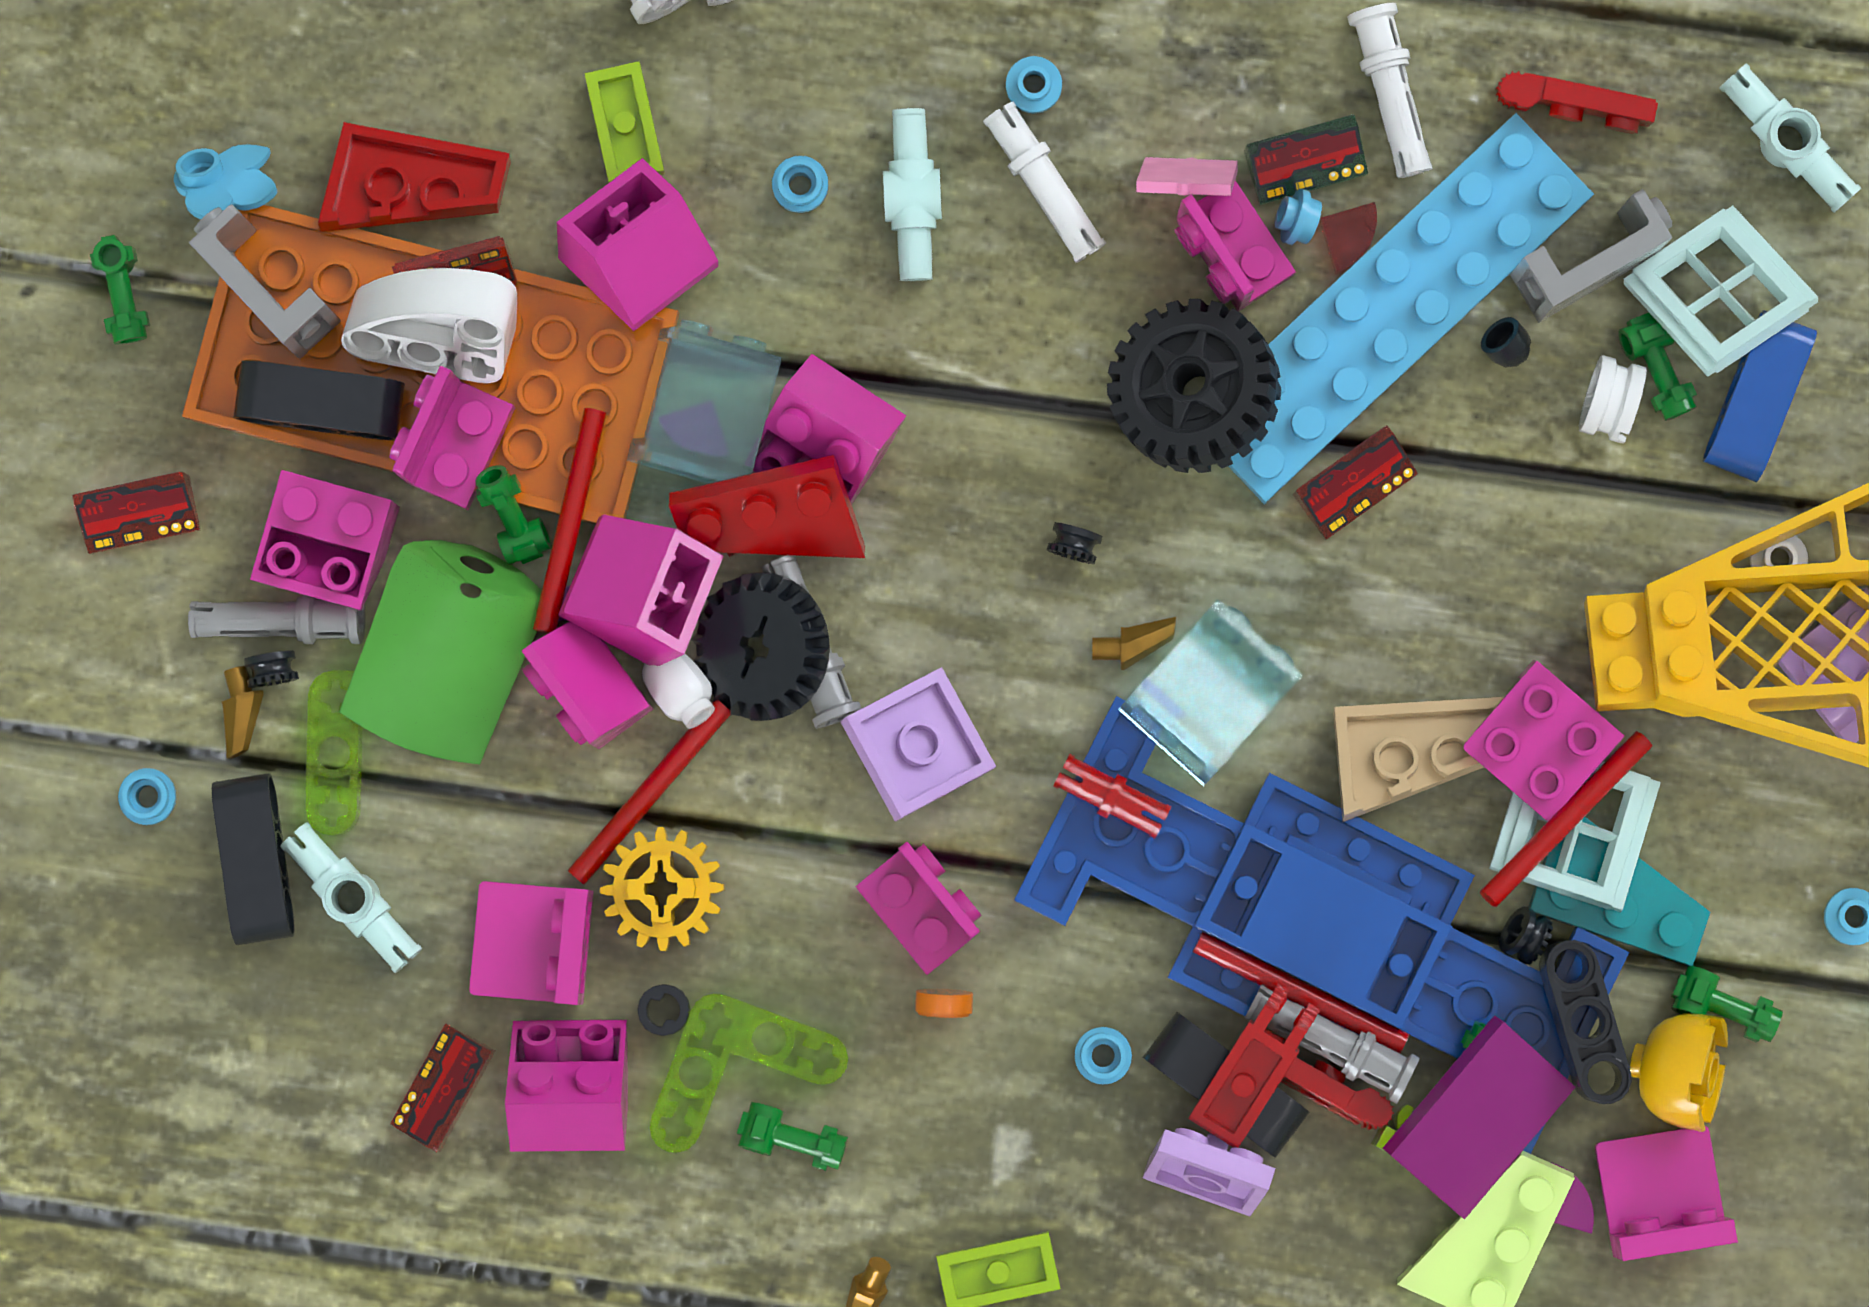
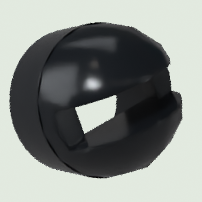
(1506, 342)

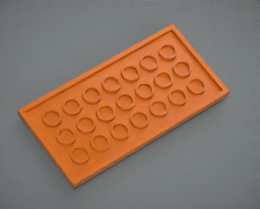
(562, 359)

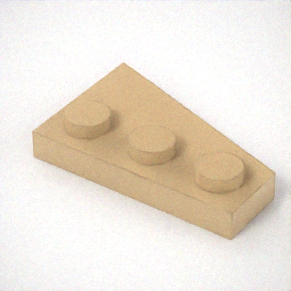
(1403, 749)

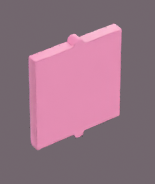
(1187, 176)

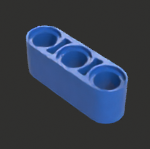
(1759, 402)

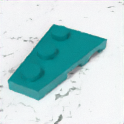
(1654, 915)

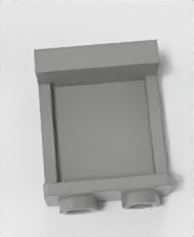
(1550, 292)
(297, 326)

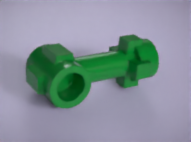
(117, 263)
(1647, 339)
(522, 538)
(1697, 994)
(763, 1129)

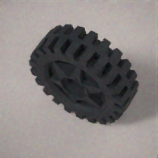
(1219, 417)

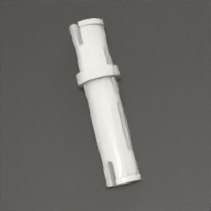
(1044, 181)

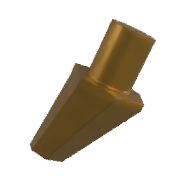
(1134, 642)
(239, 711)
(869, 1287)

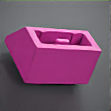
(635, 244)
(827, 416)
(324, 540)
(641, 588)
(587, 682)
(567, 1085)

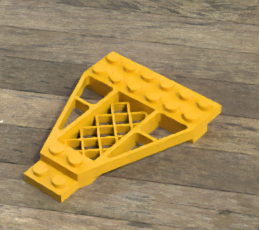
(1659, 651)

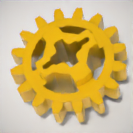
(637, 889)

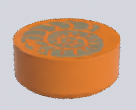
(944, 1003)

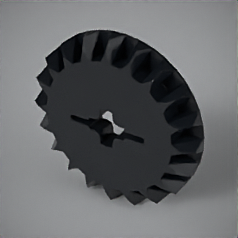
(792, 631)

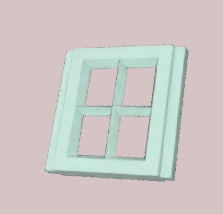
(1759, 259)
(1621, 854)

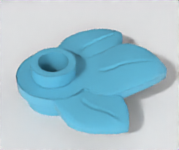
(224, 179)

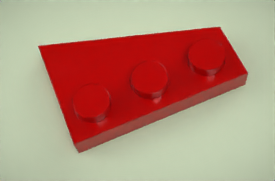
(408, 178)
(773, 512)

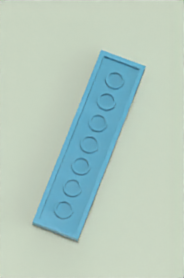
(1409, 295)

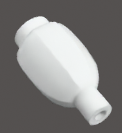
(680, 690)

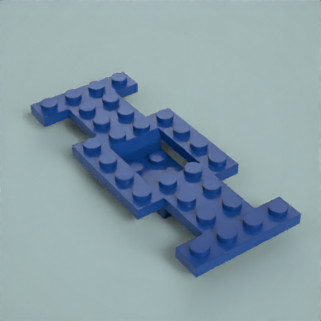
(1308, 897)

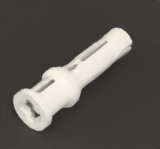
(1386, 65)

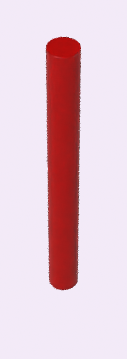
(569, 520)
(647, 794)
(1565, 819)
(1299, 991)

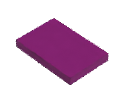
(1479, 1117)

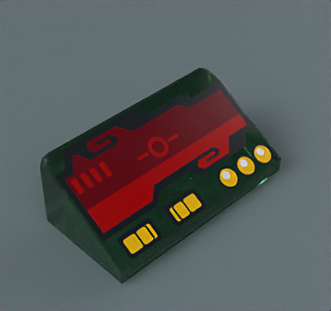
(1306, 159)

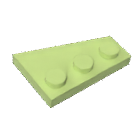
(1496, 1246)

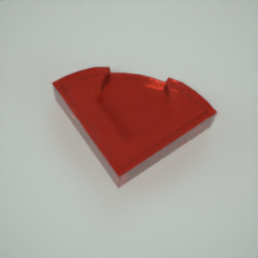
(1349, 234)

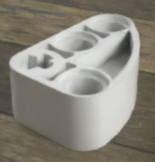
(435, 321)

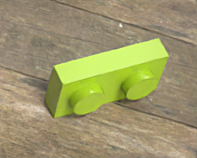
(623, 118)
(998, 1271)

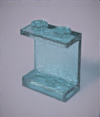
(707, 405)
(1211, 691)

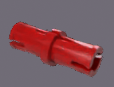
(1112, 796)

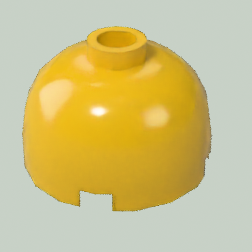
(1682, 1069)

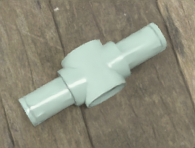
(1768, 115)
(912, 194)
(329, 876)

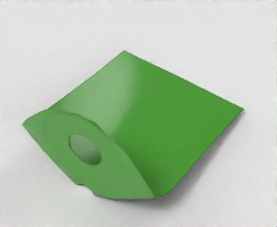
(440, 659)

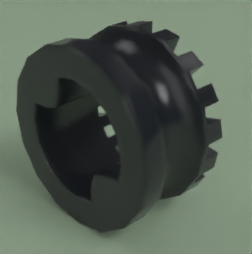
(1074, 542)
(271, 667)
(1525, 935)
(657, 993)

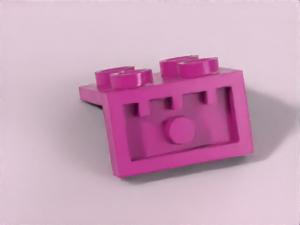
(1234, 245)
(450, 438)
(1542, 741)
(919, 907)
(531, 942)
(1662, 1194)

